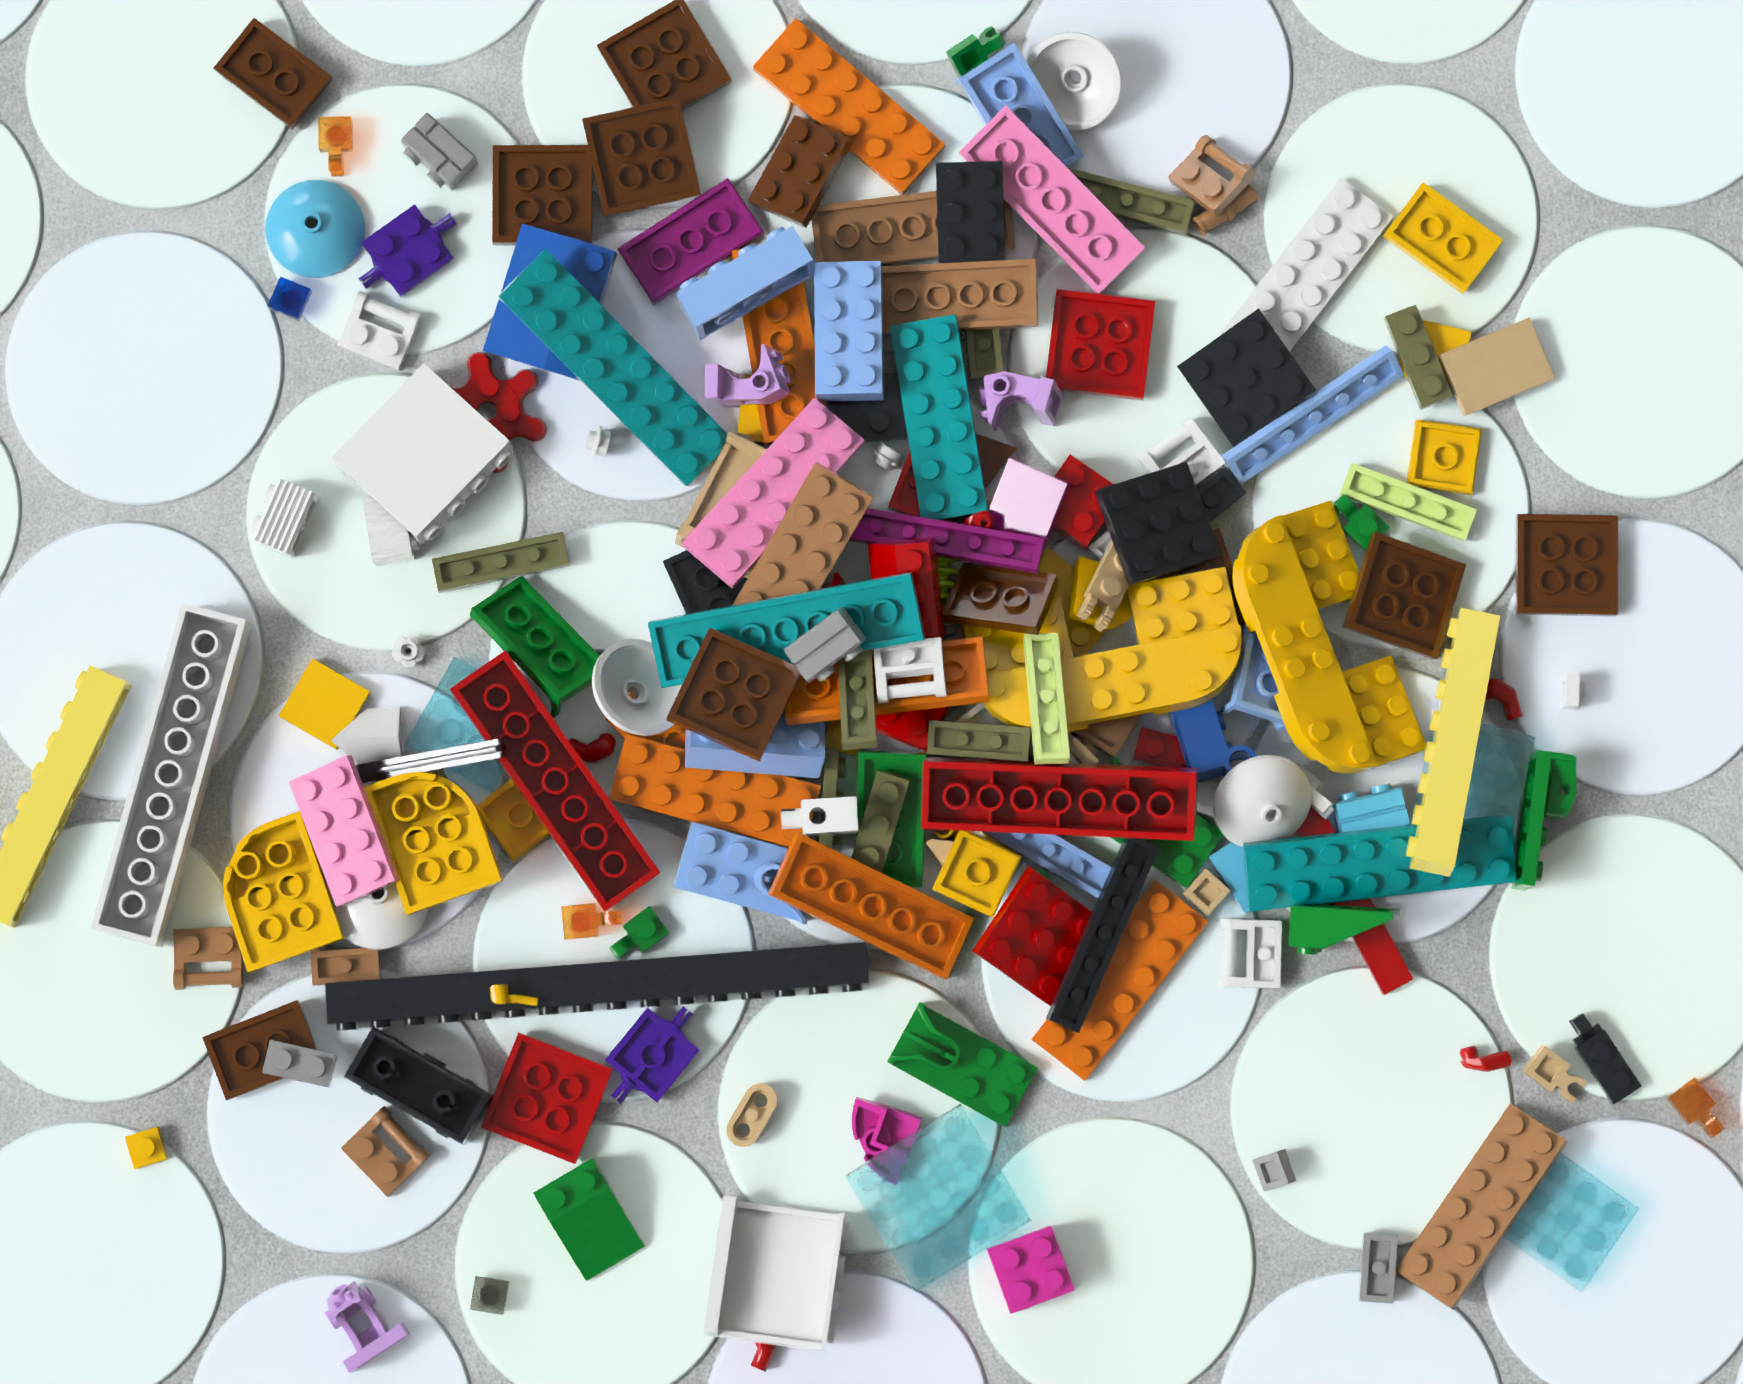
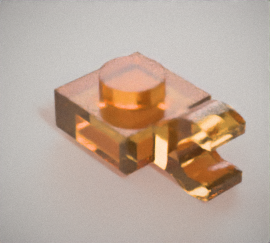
(335, 137)
(583, 920)
(1693, 1104)

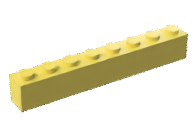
(1454, 742)
(56, 787)

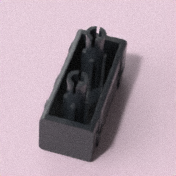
(419, 1086)

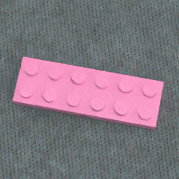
(1055, 201)
(748, 515)

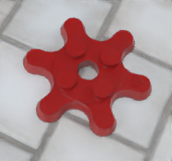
(506, 396)

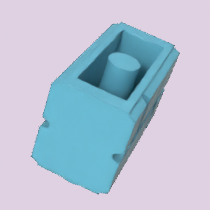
(1378, 810)

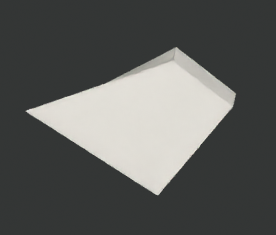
(373, 735)

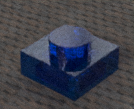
(289, 298)

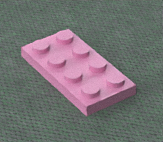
(344, 830)

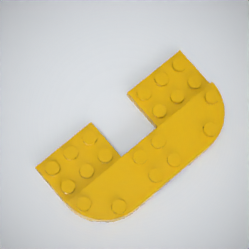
(1181, 659)
(1332, 715)
(280, 891)

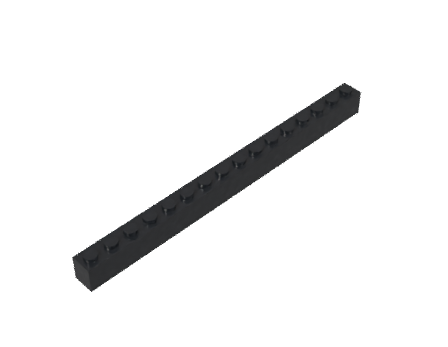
(599, 984)

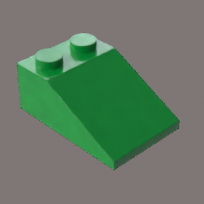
(1326, 924)
(589, 1219)

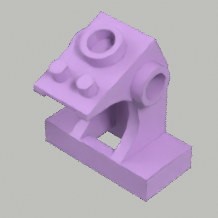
(729, 391)
(1039, 393)
(347, 1301)

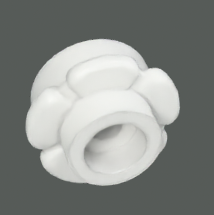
(598, 442)
(887, 456)
(408, 660)

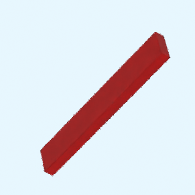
(1375, 943)

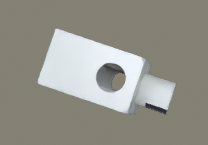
(838, 813)

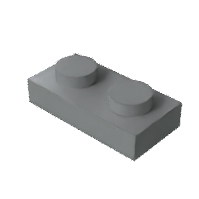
(299, 1063)
(1378, 1268)

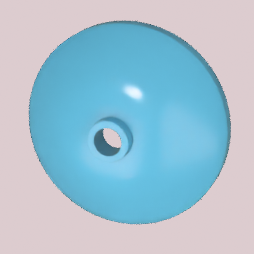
(327, 246)

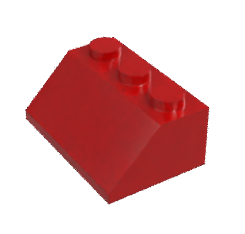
(921, 559)

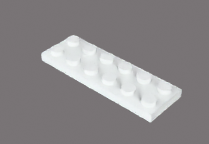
(1316, 262)

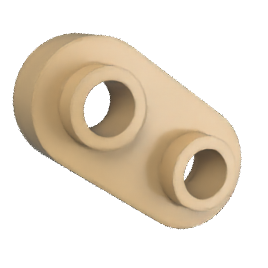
(751, 1115)

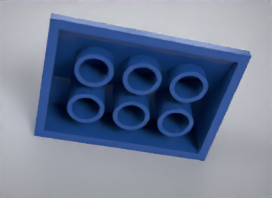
(584, 261)

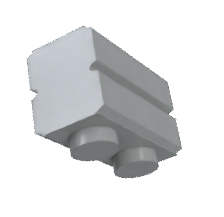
(438, 152)
(825, 645)

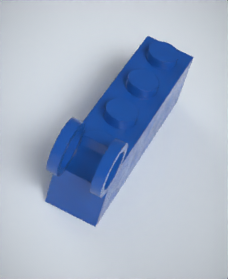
(1203, 741)

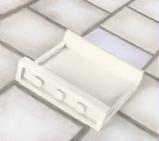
(423, 454)
(775, 1275)

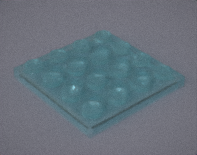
(938, 1197)

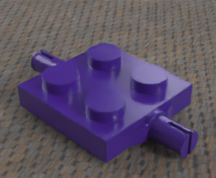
(407, 250)
(652, 1055)

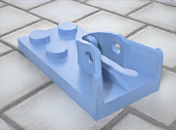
(1010, 82)
(1254, 683)
(733, 870)

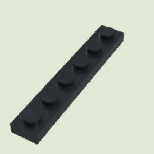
(1102, 933)

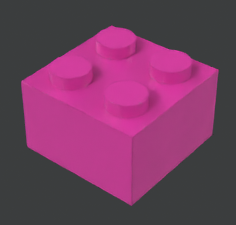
(1030, 1269)

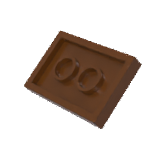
(273, 73)
(800, 171)
(1000, 598)
(241, 1049)

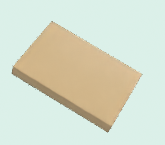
(1496, 367)

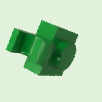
(974, 51)
(1360, 522)
(642, 931)

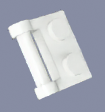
(373, 340)
(1201, 457)
(910, 660)
(1262, 953)

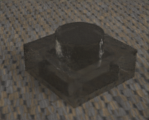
(489, 1295)

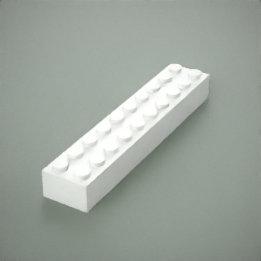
(171, 775)

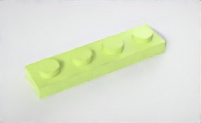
(1408, 502)
(1046, 698)

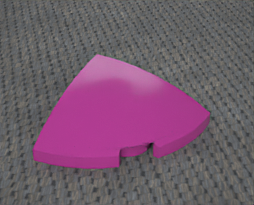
(880, 1126)

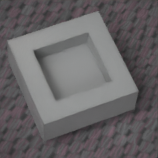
(1274, 1170)

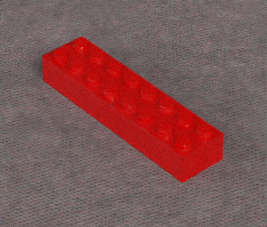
(555, 781)
(1059, 798)

